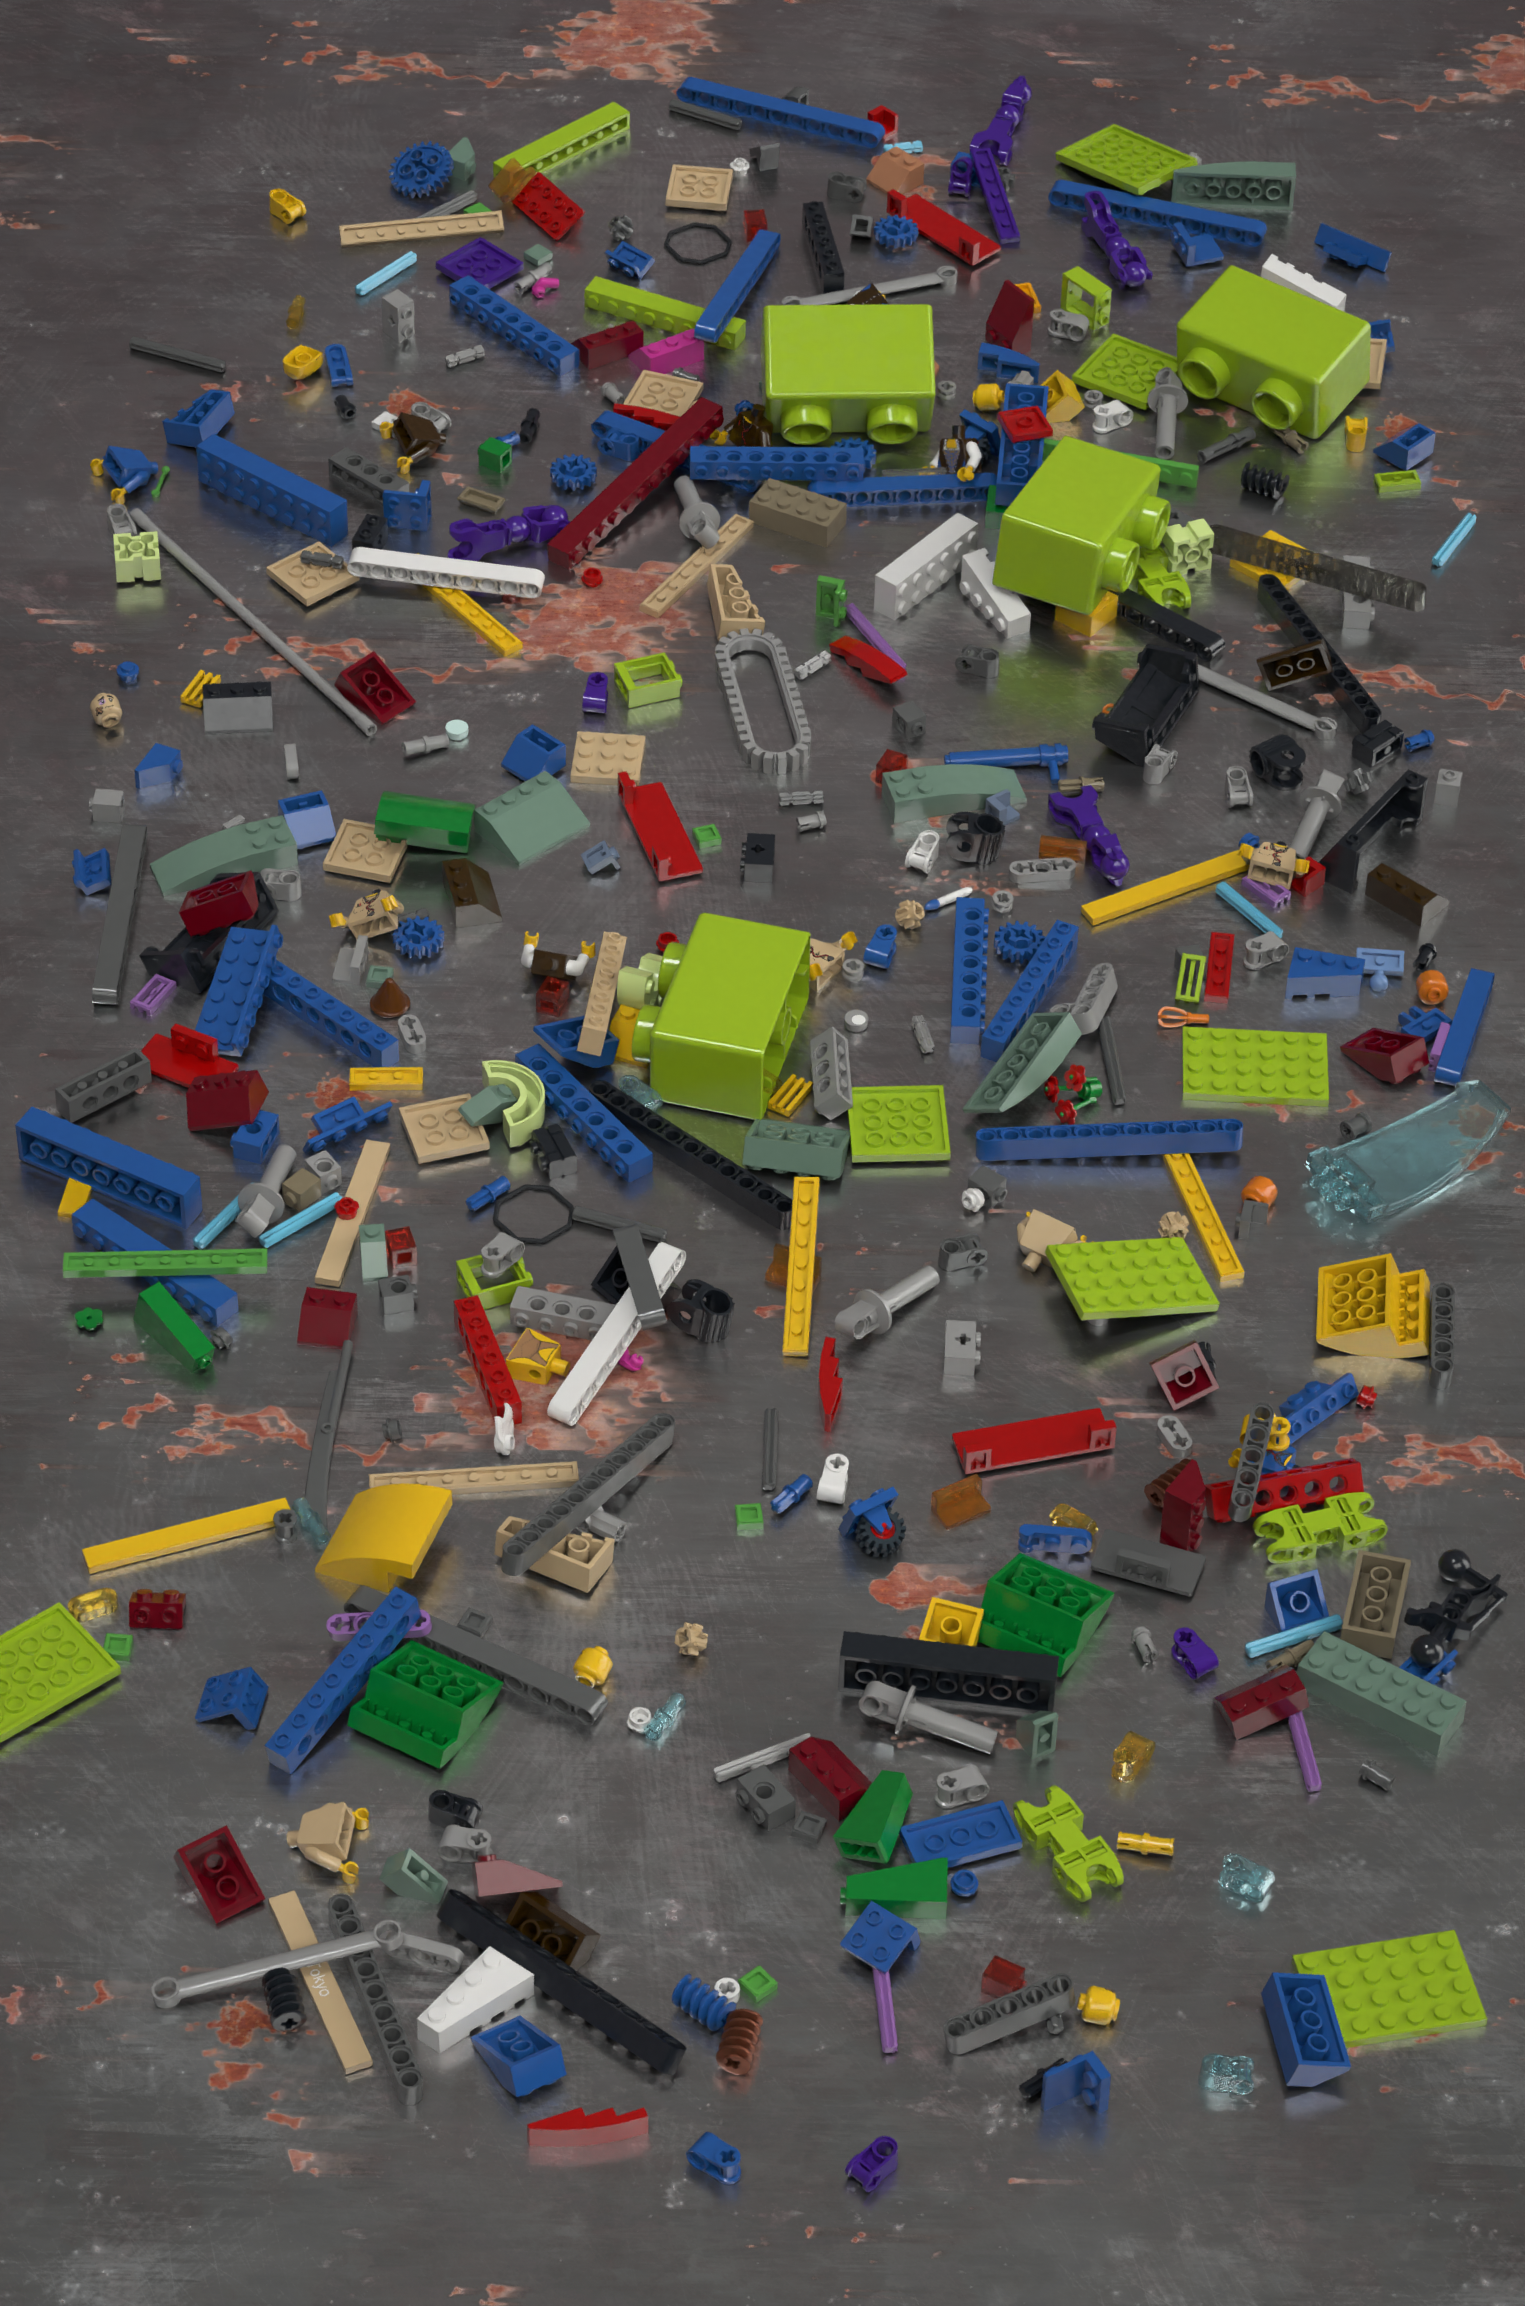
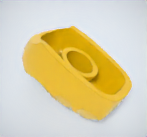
(302, 362)

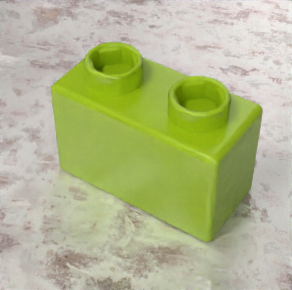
(1273, 352)
(848, 371)
(1080, 526)
(724, 1014)

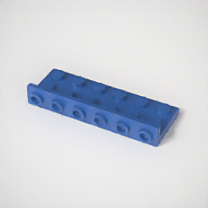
(239, 987)

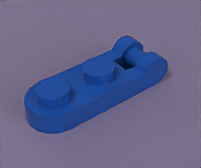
(338, 365)
(1054, 1539)

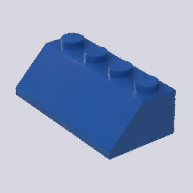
(1304, 2028)

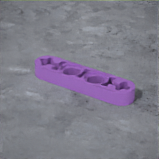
(358, 1618)

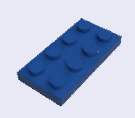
(962, 1835)

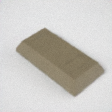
(481, 500)

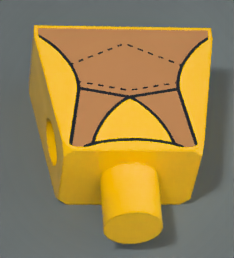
(536, 1358)

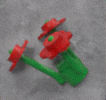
(1086, 1087)

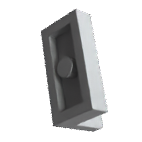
(351, 963)

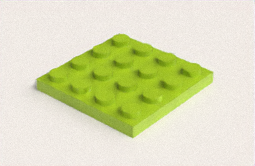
(1124, 370)
(898, 1124)

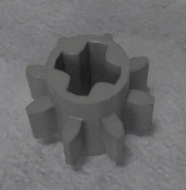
(1007, 178)
(621, 227)
(1358, 781)

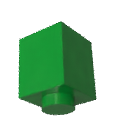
(495, 455)

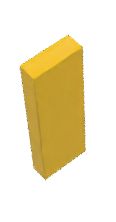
(386, 1078)
(74, 1197)

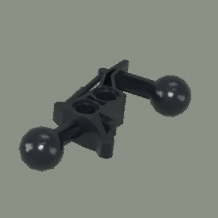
(1450, 1618)

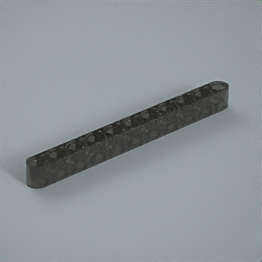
(1318, 568)

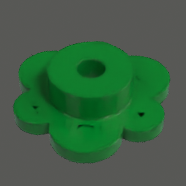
(89, 1318)

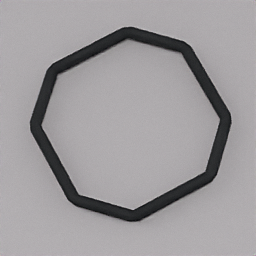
(695, 260)
(533, 1187)

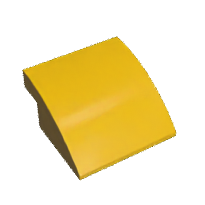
(1373, 1308)
(385, 1534)

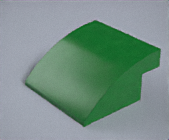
(424, 821)
(1041, 1610)
(424, 1703)

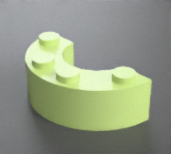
(640, 985)
(527, 1087)

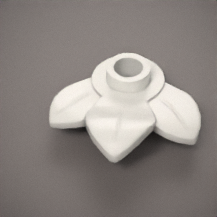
(504, 1438)

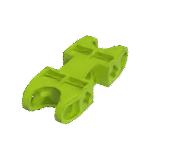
(1157, 583)
(1320, 1527)
(1075, 1857)

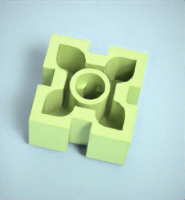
(1189, 546)
(137, 556)

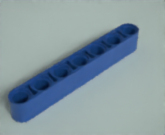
(1464, 1027)

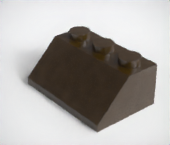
(1295, 664)
(469, 893)
(1403, 895)
(553, 1929)

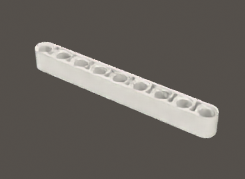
(446, 572)
(611, 1341)

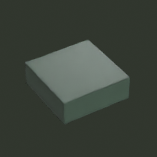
(538, 254)
(377, 976)

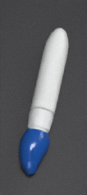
(949, 898)

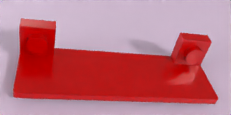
(942, 227)
(658, 829)
(1034, 1440)

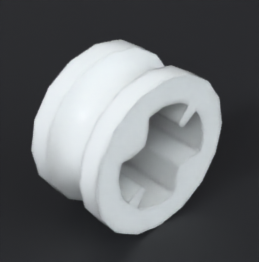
(726, 1984)

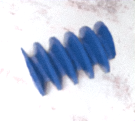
(701, 2003)

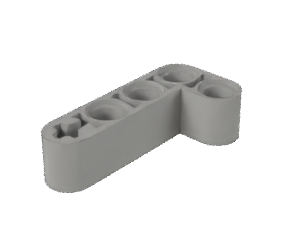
(1093, 998)

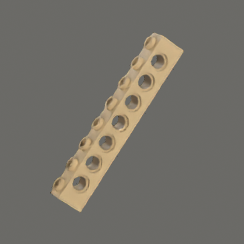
(602, 993)

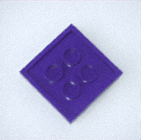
(481, 262)

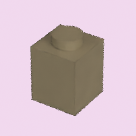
(301, 1190)

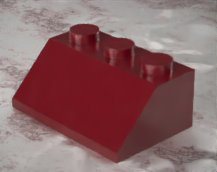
(609, 345)
(220, 904)
(225, 1100)
(1184, 1509)
(1262, 1701)
(828, 1775)

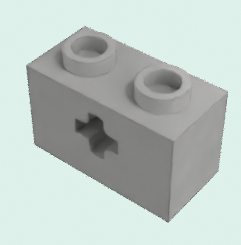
(398, 316)
(960, 1347)

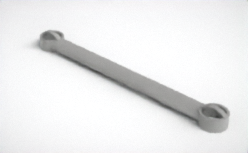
(884, 287)
(1270, 703)
(290, 1960)

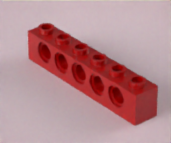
(486, 1358)
(1347, 1471)

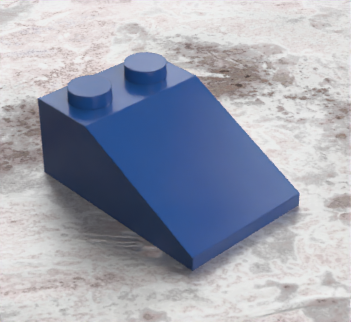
(564, 1039)
(520, 2055)

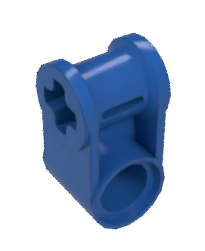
(622, 444)
(881, 947)
(715, 2158)

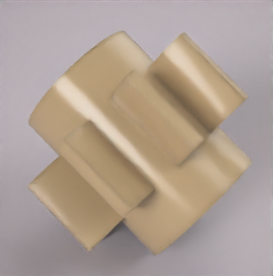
(909, 914)
(1173, 1225)
(691, 1639)

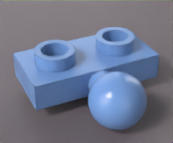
(1381, 963)

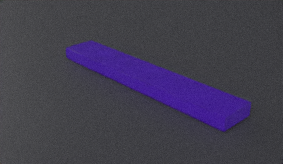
(995, 195)

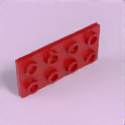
(548, 206)
(185, 1056)

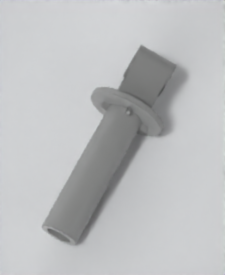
(1167, 401)
(699, 518)
(1320, 804)
(261, 1201)
(873, 1311)
(902, 1709)

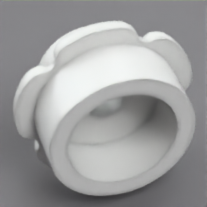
(739, 166)
(972, 1199)
(639, 1719)

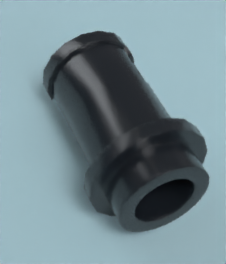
(346, 408)
(1426, 953)

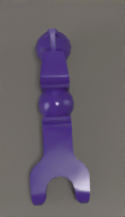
(1007, 117)
(1106, 233)
(535, 523)
(1087, 824)

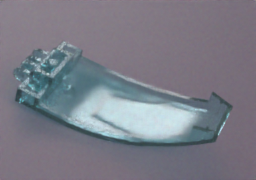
(1411, 1156)

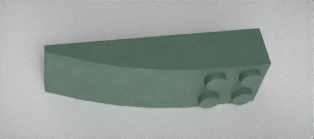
(1236, 185)
(945, 789)
(232, 850)
(1026, 1062)

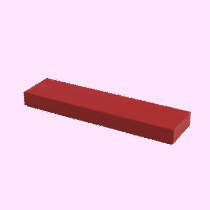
(1219, 967)

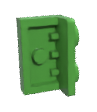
(831, 599)

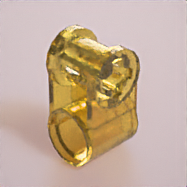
(1131, 1756)

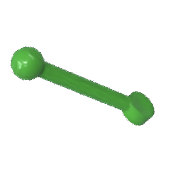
(156, 493)

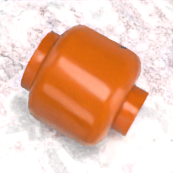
(1432, 987)
(1260, 1190)

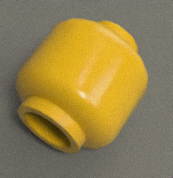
(988, 397)
(592, 1666)
(1098, 2005)

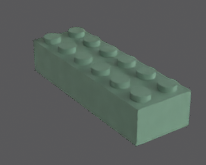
(1381, 1693)

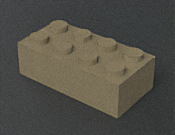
(797, 512)
(1375, 1603)

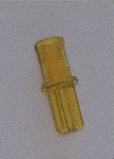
(295, 312)

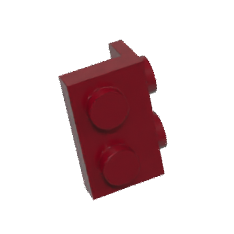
(156, 1609)

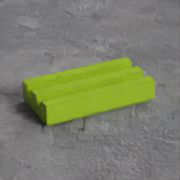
(1397, 481)
(1187, 998)

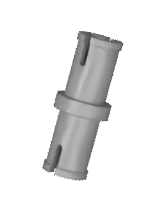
(532, 277)
(425, 744)

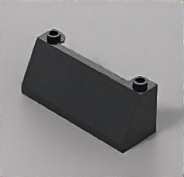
(1150, 703)
(1398, 805)
(194, 958)

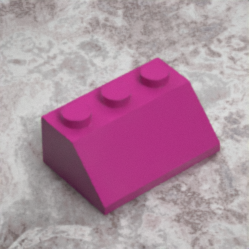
(669, 353)

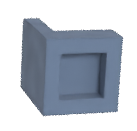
(1000, 807)

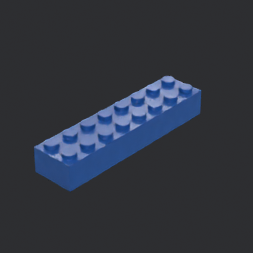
(1019, 459)
(272, 490)
(109, 1167)

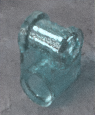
(640, 1091)
(1247, 1879)
(1224, 2073)

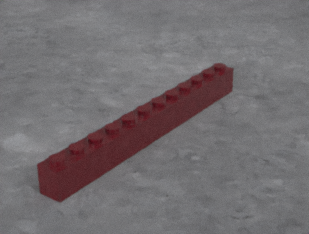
(634, 483)

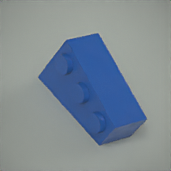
(201, 420)
(1324, 973)

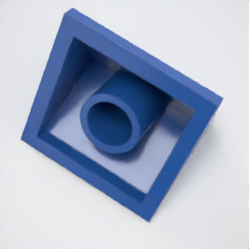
(1296, 1600)

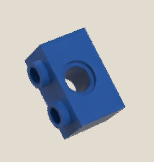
(255, 1140)

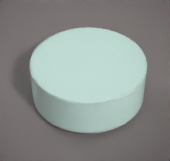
(457, 730)

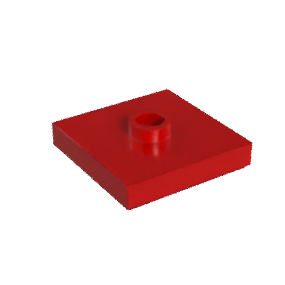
(1025, 424)

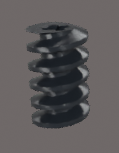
(1264, 482)
(283, 1999)

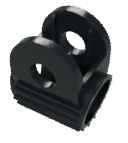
(1270, 762)
(980, 842)
(709, 1318)

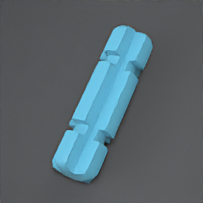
(908, 147)

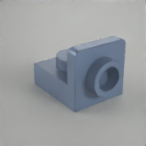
(600, 856)

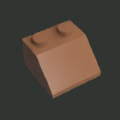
(896, 171)

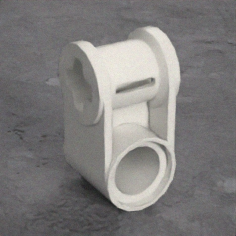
(1111, 416)
(924, 851)
(834, 1479)

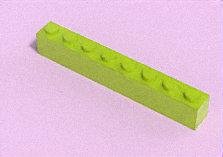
(570, 140)
(655, 310)

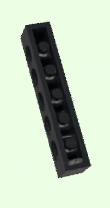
(822, 247)

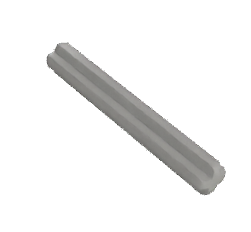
(756, 1759)

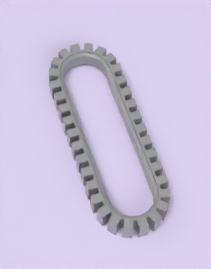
(791, 698)

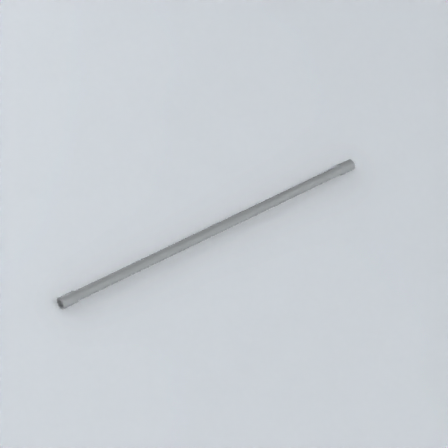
(360, 719)

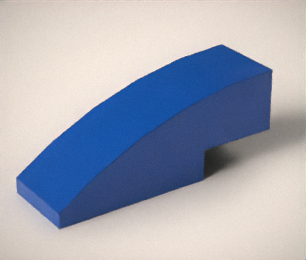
(1006, 362)

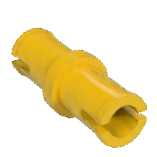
(1145, 1843)

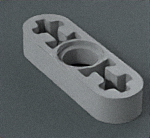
(1020, 870)
(437, 1954)

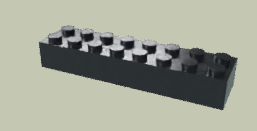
(950, 1672)

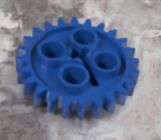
(421, 169)

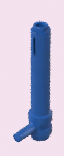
(1042, 755)

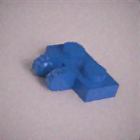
(1422, 1023)

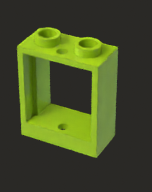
(1071, 296)
(645, 667)
(470, 1268)

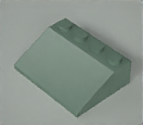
(530, 818)
(796, 1148)

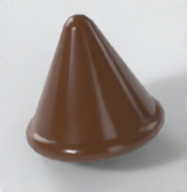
(389, 1000)

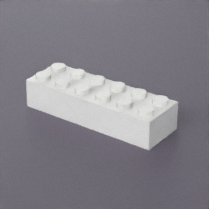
(924, 566)

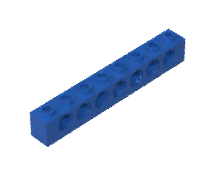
(514, 325)
(776, 463)
(967, 971)
(1030, 989)
(332, 1017)
(588, 1116)
(342, 1680)

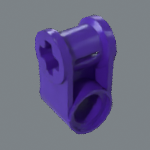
(961, 181)
(596, 693)
(1193, 1653)
(870, 2166)

